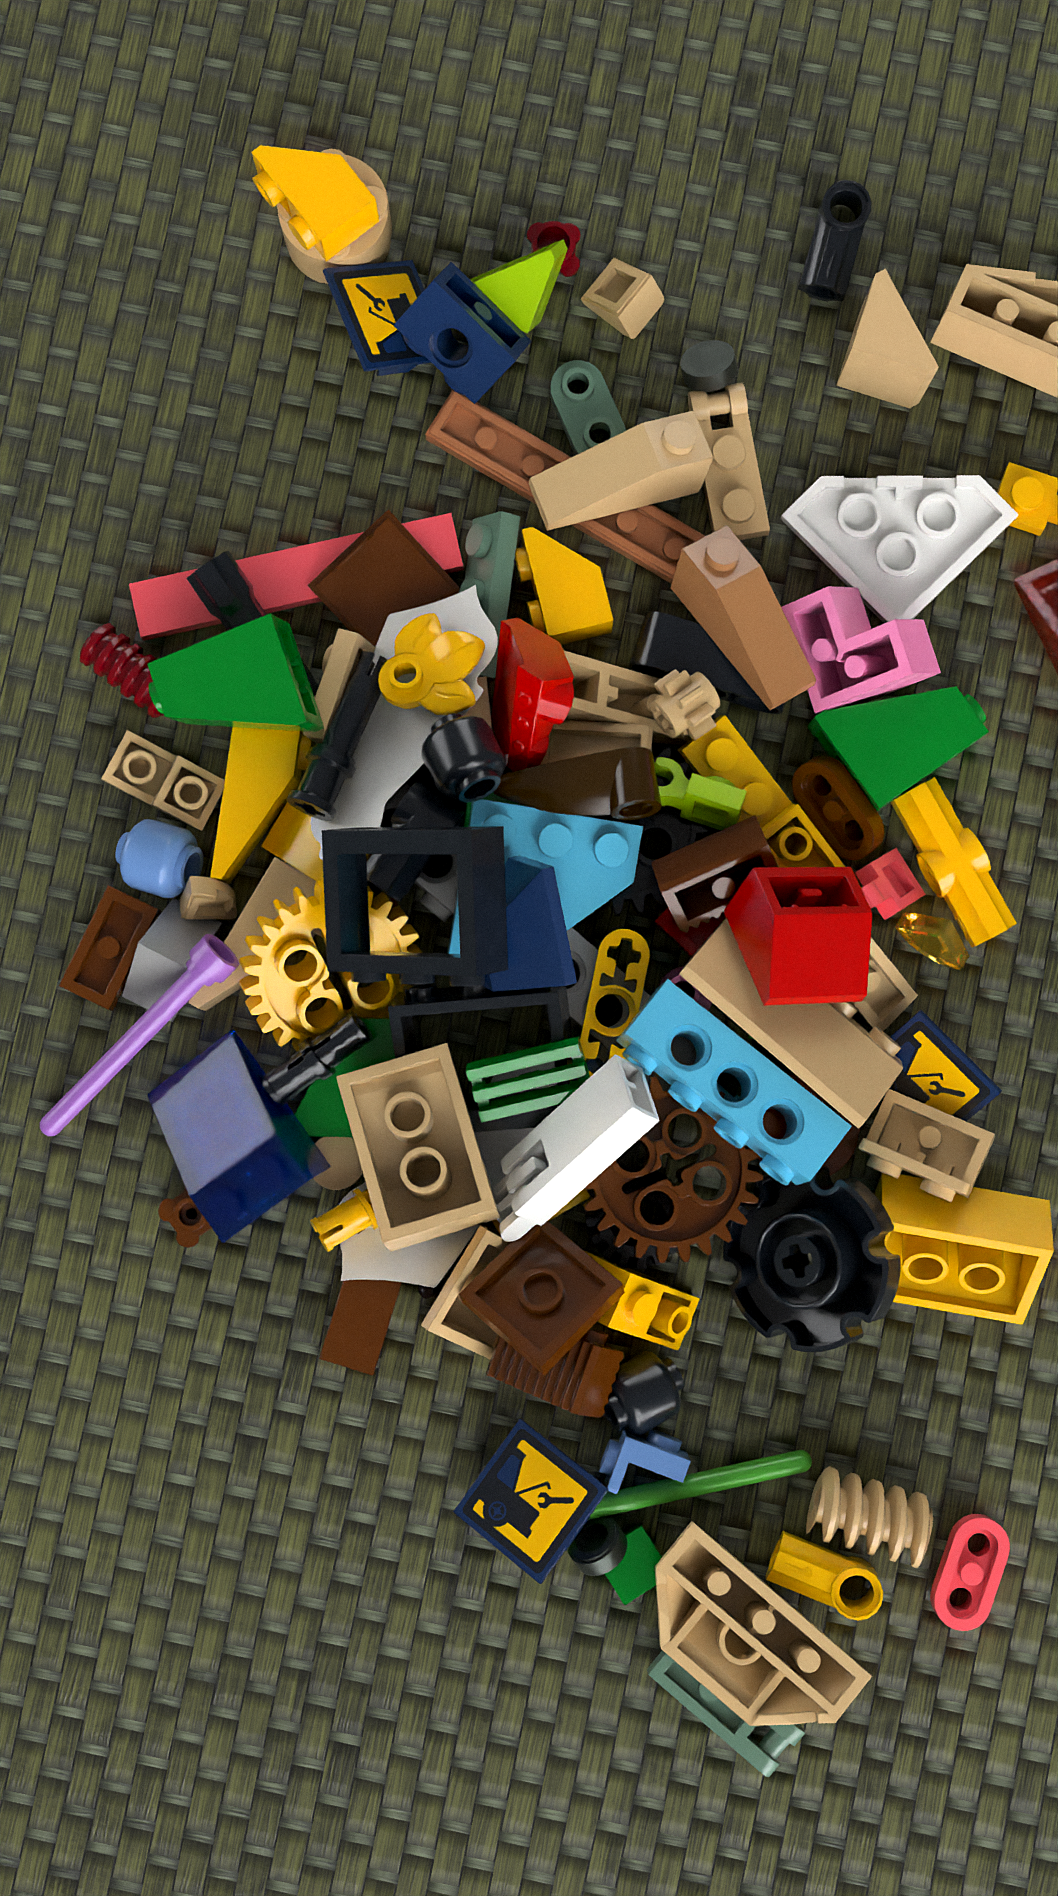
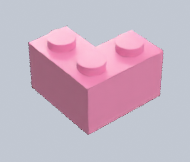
(851, 658)

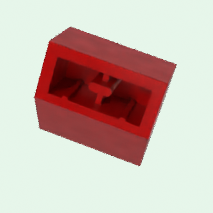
(803, 934)

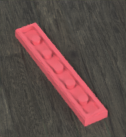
(278, 579)

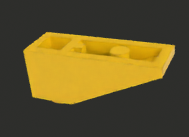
(258, 778)

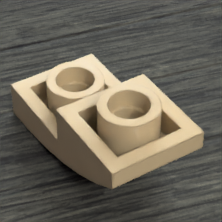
(164, 780)

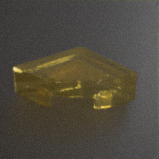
(933, 938)

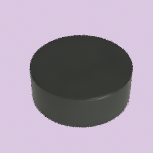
(709, 366)
(598, 1546)

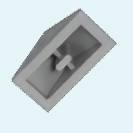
(164, 953)

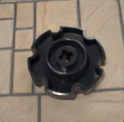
(849, 1271)

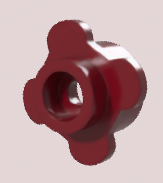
(547, 233)

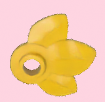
(439, 667)

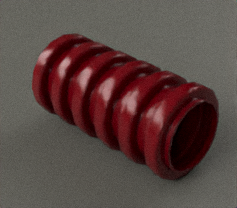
(121, 664)

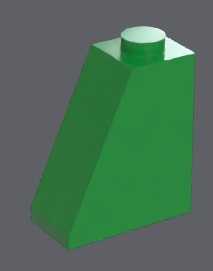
(238, 680)
(899, 739)

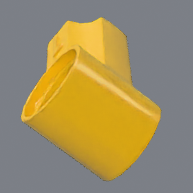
(820, 1573)

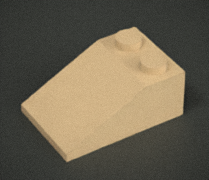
(417, 1147)

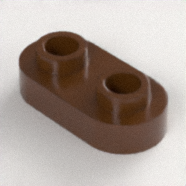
(838, 808)

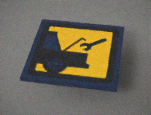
(370, 304)
(939, 1071)
(531, 1501)

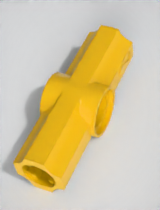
(953, 862)

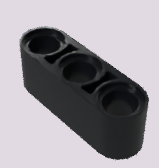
(682, 645)

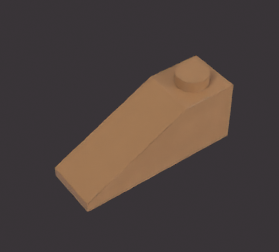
(742, 615)

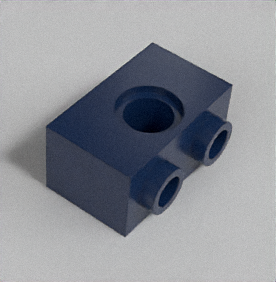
(459, 304)

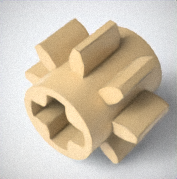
(685, 704)

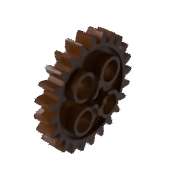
(689, 1216)

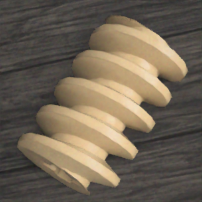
(871, 1514)

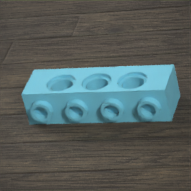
(811, 1125)

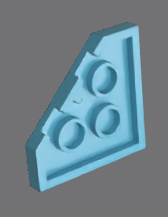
(589, 854)

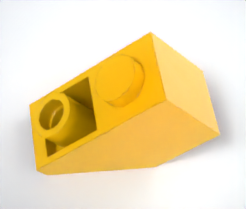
(319, 193)
(566, 587)
(648, 1307)

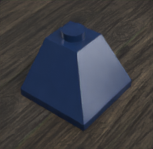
(535, 930)

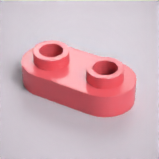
(975, 1571)

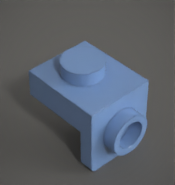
(656, 1453)

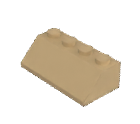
(812, 1040)

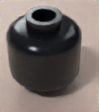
(463, 757)
(644, 1393)

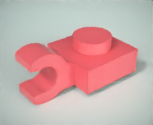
(889, 884)

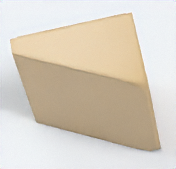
(624, 297)

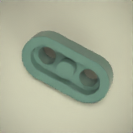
(585, 411)

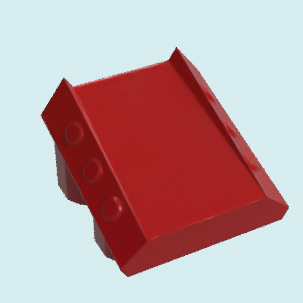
(529, 692)

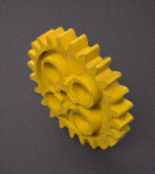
(284, 991)

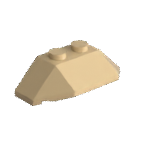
(748, 1639)

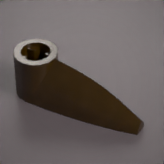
(599, 783)

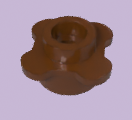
(187, 1229)

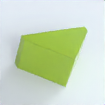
(524, 284)

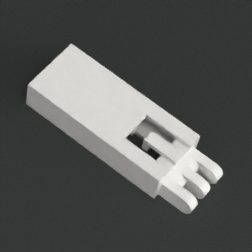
(573, 1146)

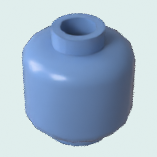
(158, 858)

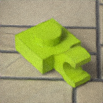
(702, 799)

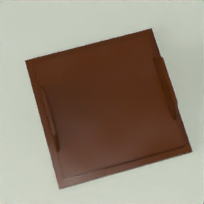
(381, 576)

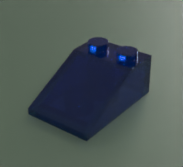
(232, 1139)

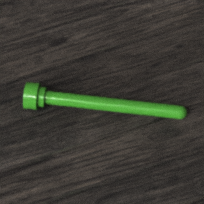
(703, 1483)

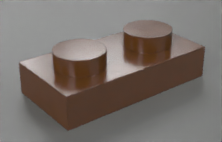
(108, 948)

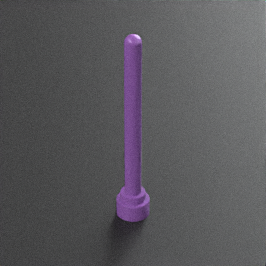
(209, 963)

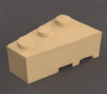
(1004, 324)

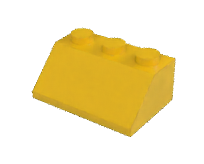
(968, 1254)

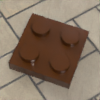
(542, 1295)

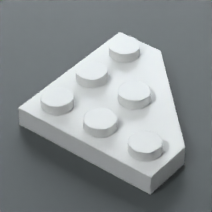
(898, 534)

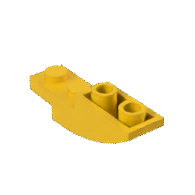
(784, 824)

